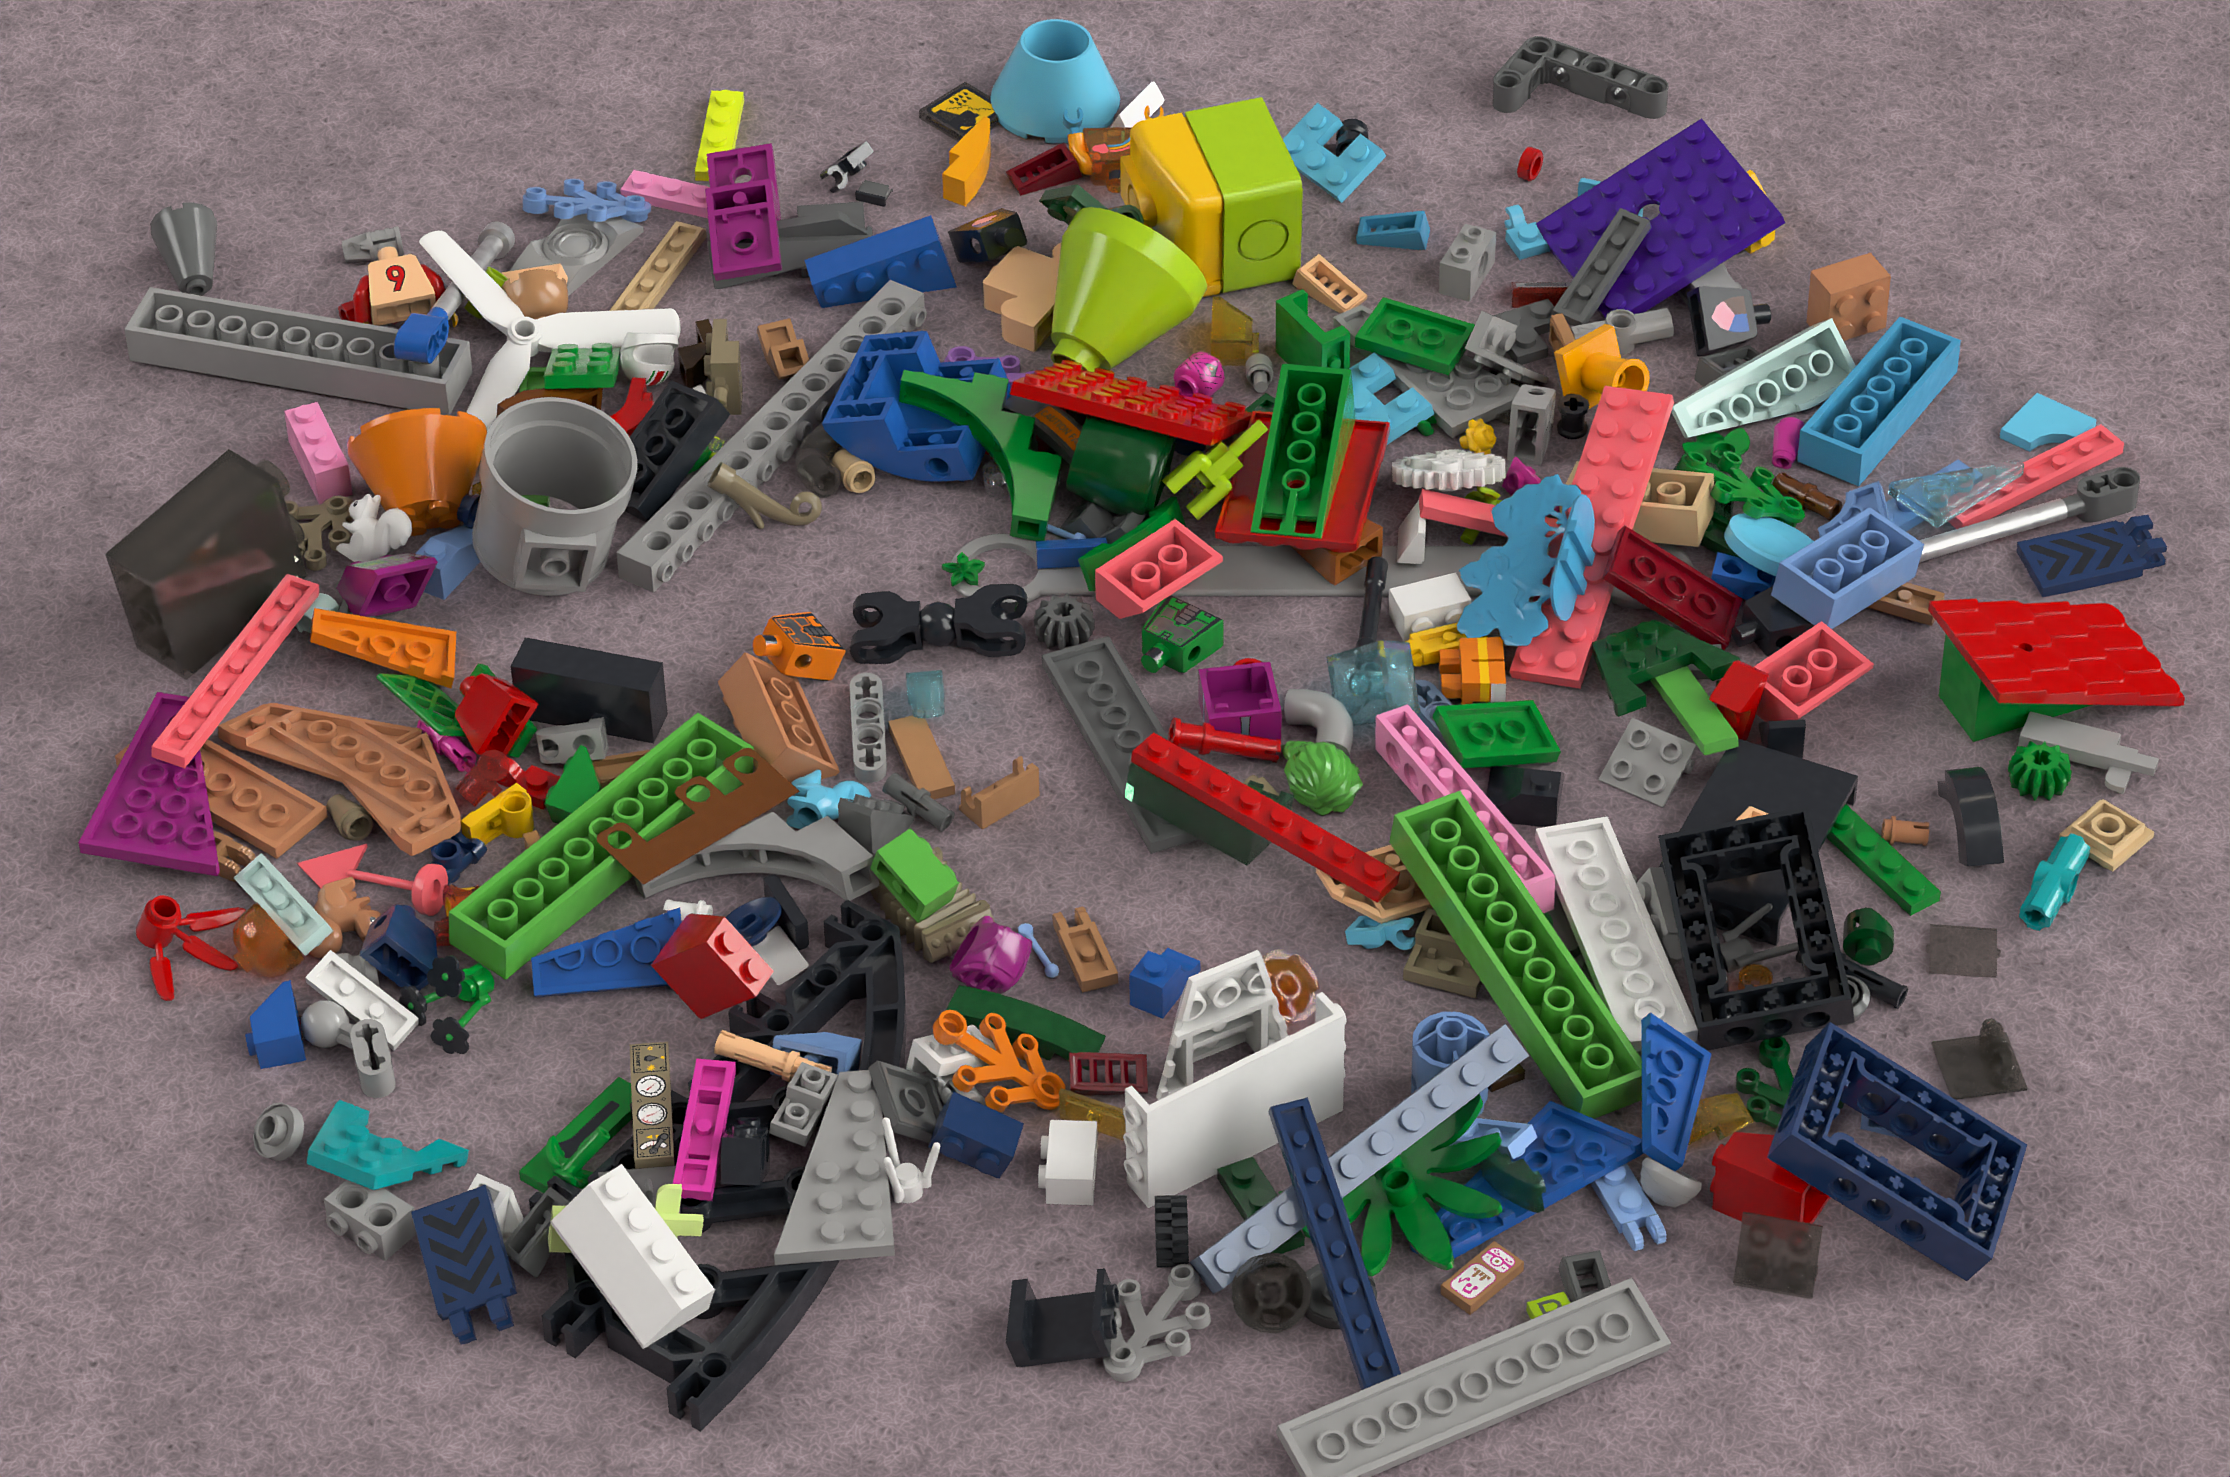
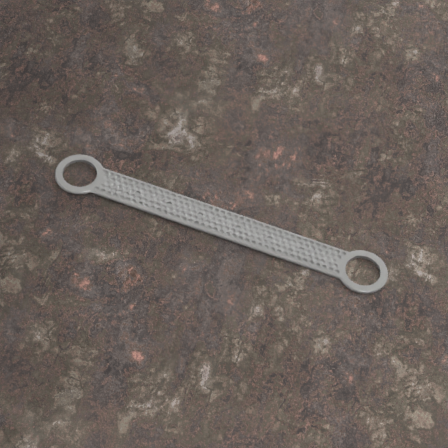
(1266, 572)

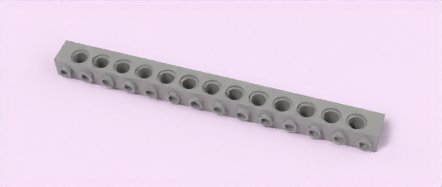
(762, 442)

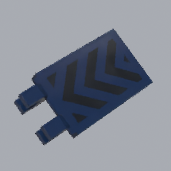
(2091, 555)
(466, 1260)

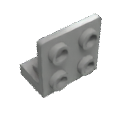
(1491, 341)

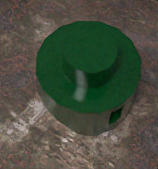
(1871, 940)

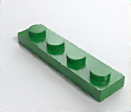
(1882, 863)

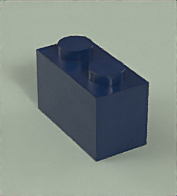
(976, 1135)

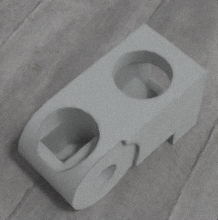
(561, 742)

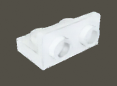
(942, 1059)

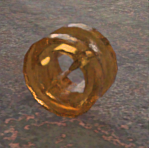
(1754, 972)

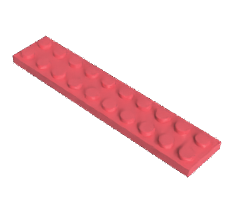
(1614, 478)

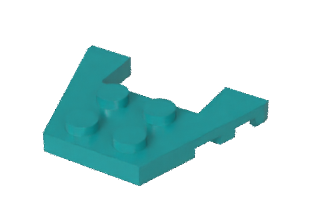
(374, 1162)

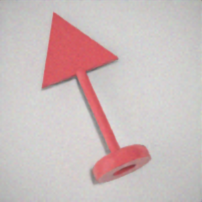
(425, 889)

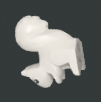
(371, 536)

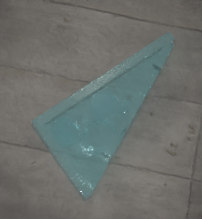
(1948, 494)

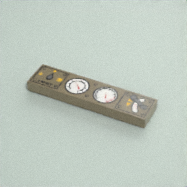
(651, 1105)

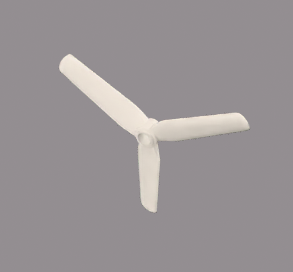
(512, 361)

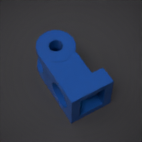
(1740, 576)

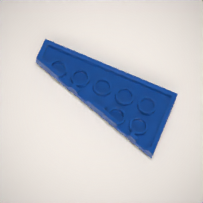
(1568, 1155)

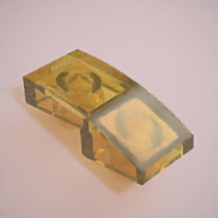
(1720, 1114)

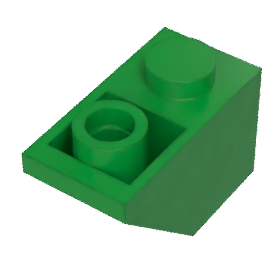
(574, 787)

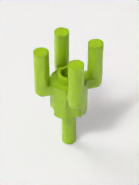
(1213, 470)

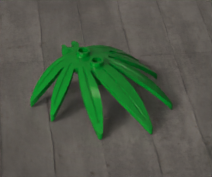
(1405, 1184)

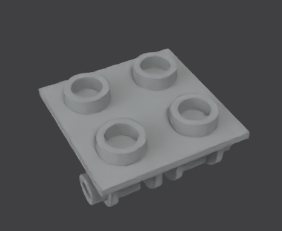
(1648, 762)

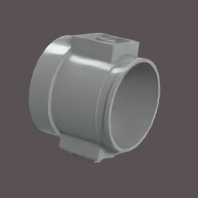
(560, 453)

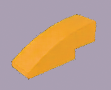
(968, 164)

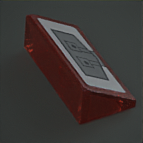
(1530, 292)

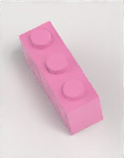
(318, 452)

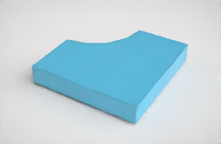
(2044, 422)

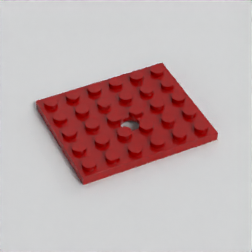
(1133, 402)

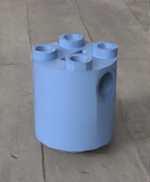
(1440, 1042)

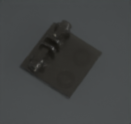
(1979, 1063)
(1778, 1255)

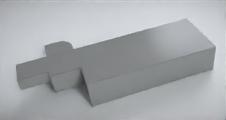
(2089, 747)

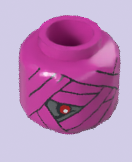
(1199, 374)

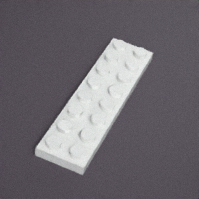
(1613, 927)

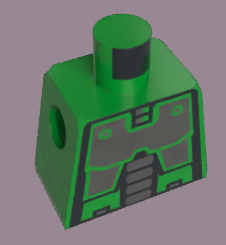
(1179, 636)

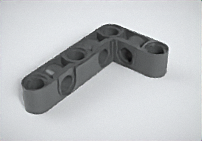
(1583, 73)

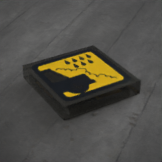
(959, 111)

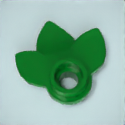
(1714, 445)

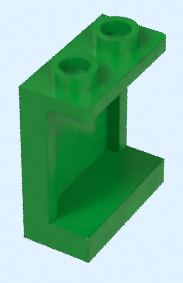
(1303, 341)

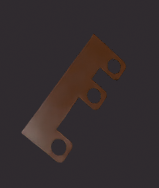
(710, 823)

